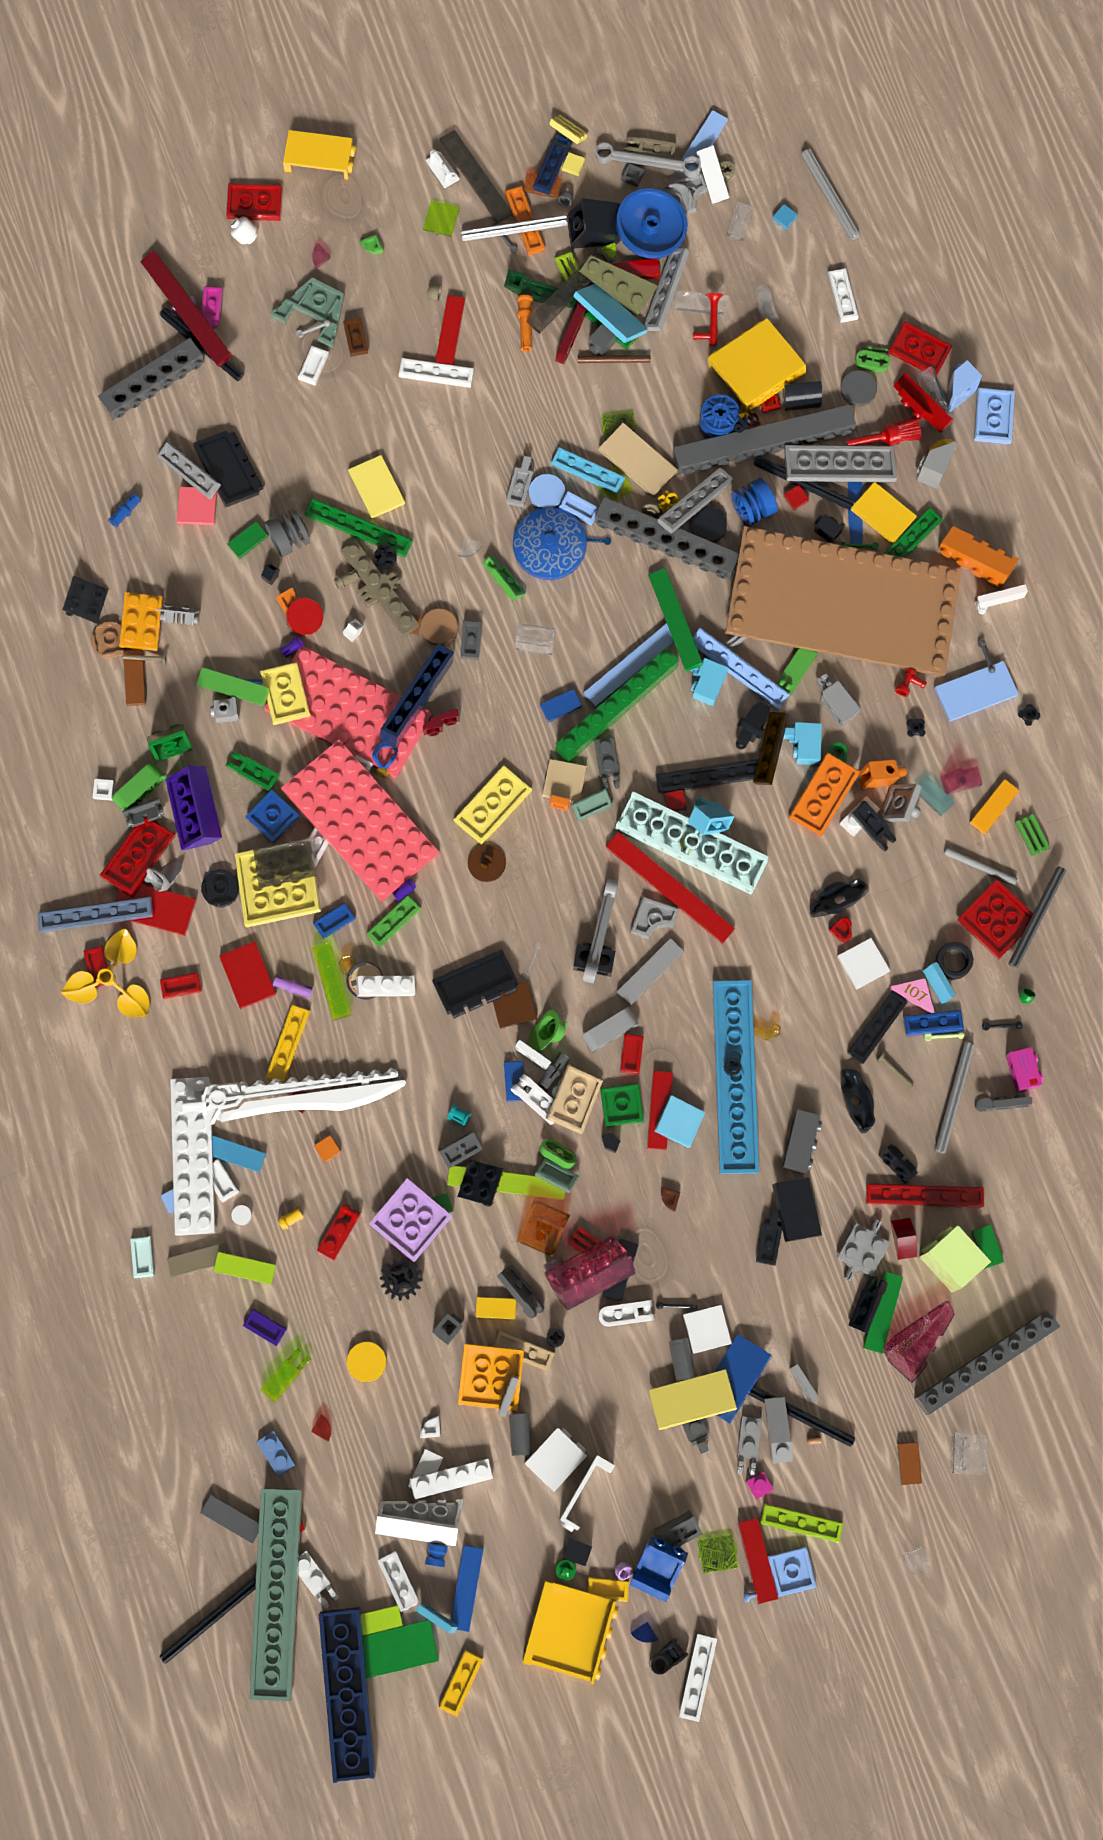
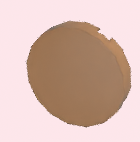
(439, 627)
(107, 640)

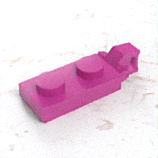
(212, 305)

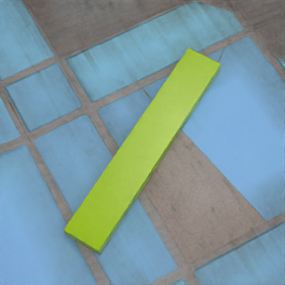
(513, 1184)

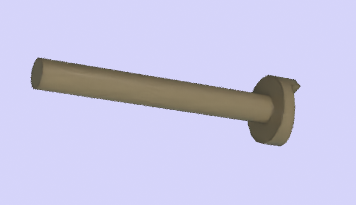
(149, 658)
(882, 1058)

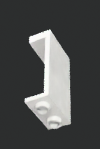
(602, 1463)

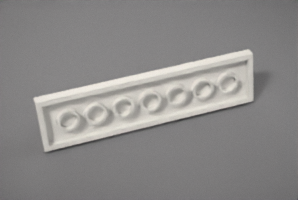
(191, 1161)

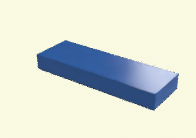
(933, 1023)

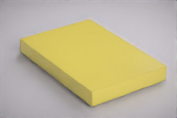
(376, 486)
(286, 693)

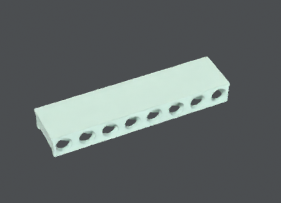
(712, 853)

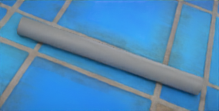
(981, 866)

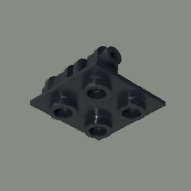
(85, 599)
(480, 1183)

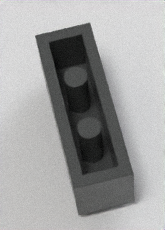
(802, 1142)

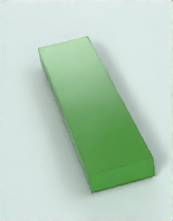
(233, 686)

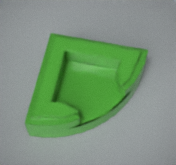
(372, 245)

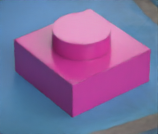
(759, 1485)

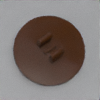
(486, 863)

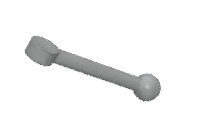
(299, 333)

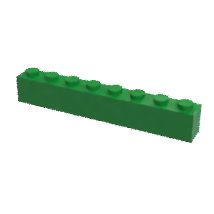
(617, 705)

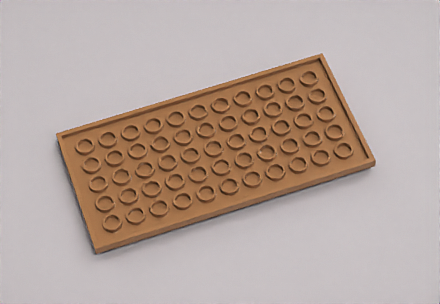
(843, 601)

